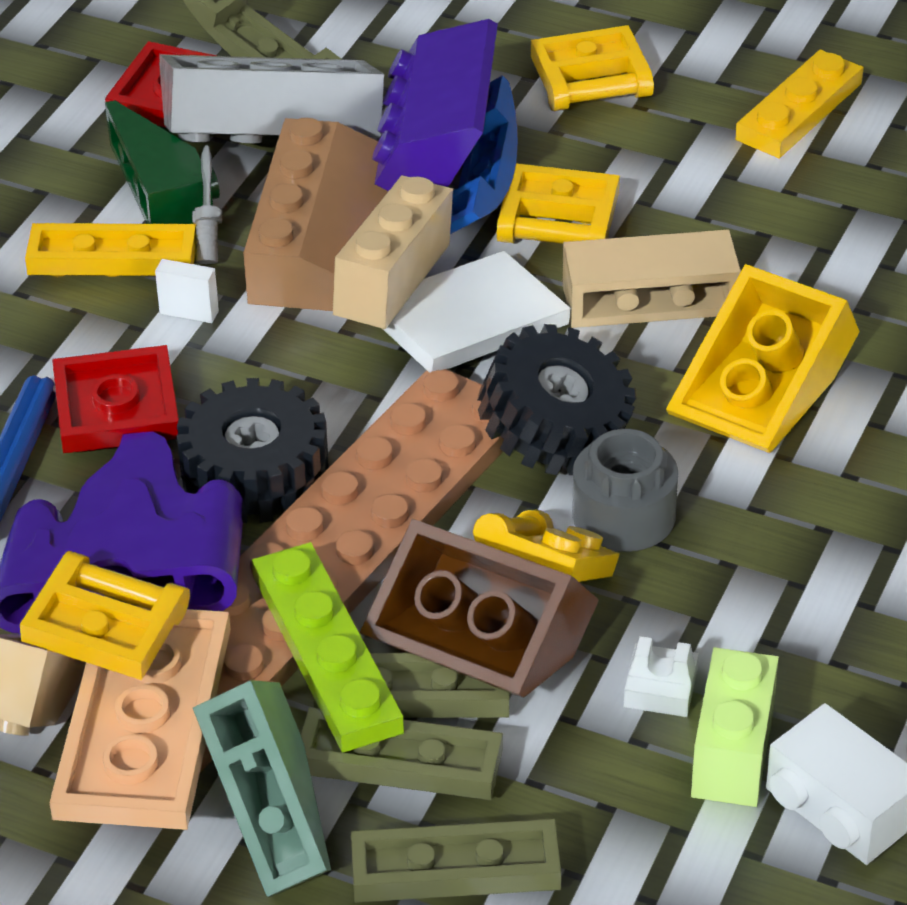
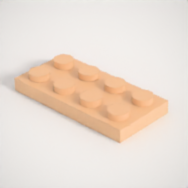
(136, 741)

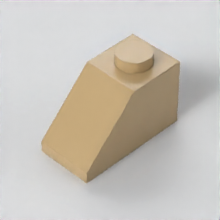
(34, 685)

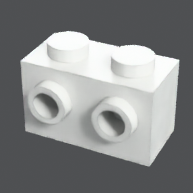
(841, 783)

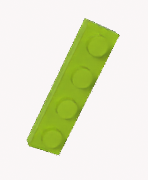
(327, 647)

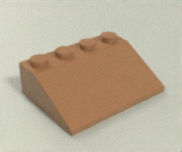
(308, 211)

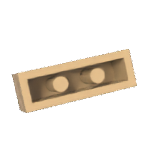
(392, 251)
(648, 277)

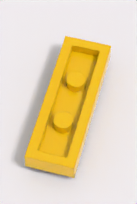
(799, 103)
(107, 248)

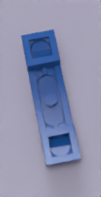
(490, 163)

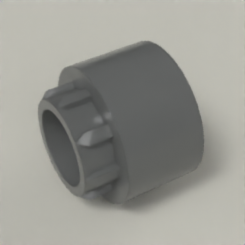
(625, 490)

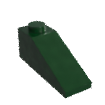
(157, 167)

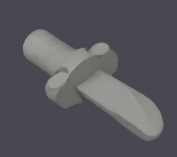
(207, 217)

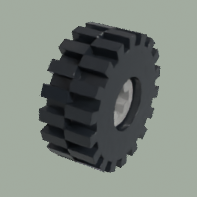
(533, 420)
(285, 450)

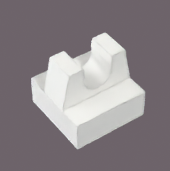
(661, 678)

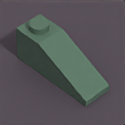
(266, 782)

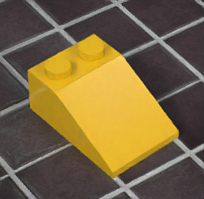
(765, 359)

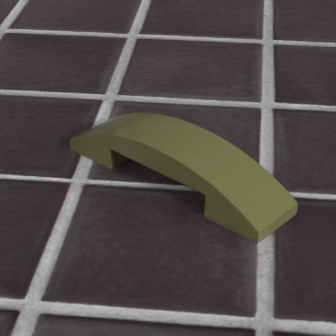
(246, 32)

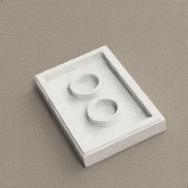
(473, 311)

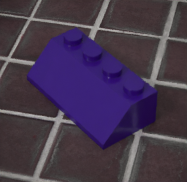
(435, 104)

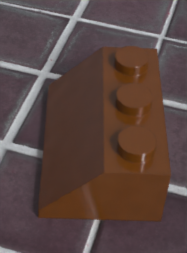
(479, 610)

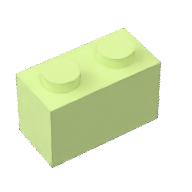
(734, 727)

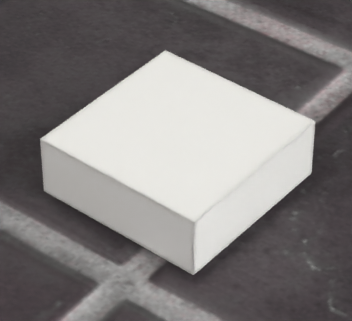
(187, 290)

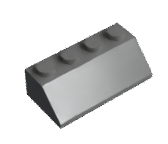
(257, 94)

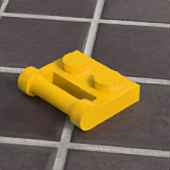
(587, 56)
(557, 195)
(535, 539)
(100, 627)

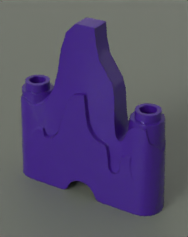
(132, 523)

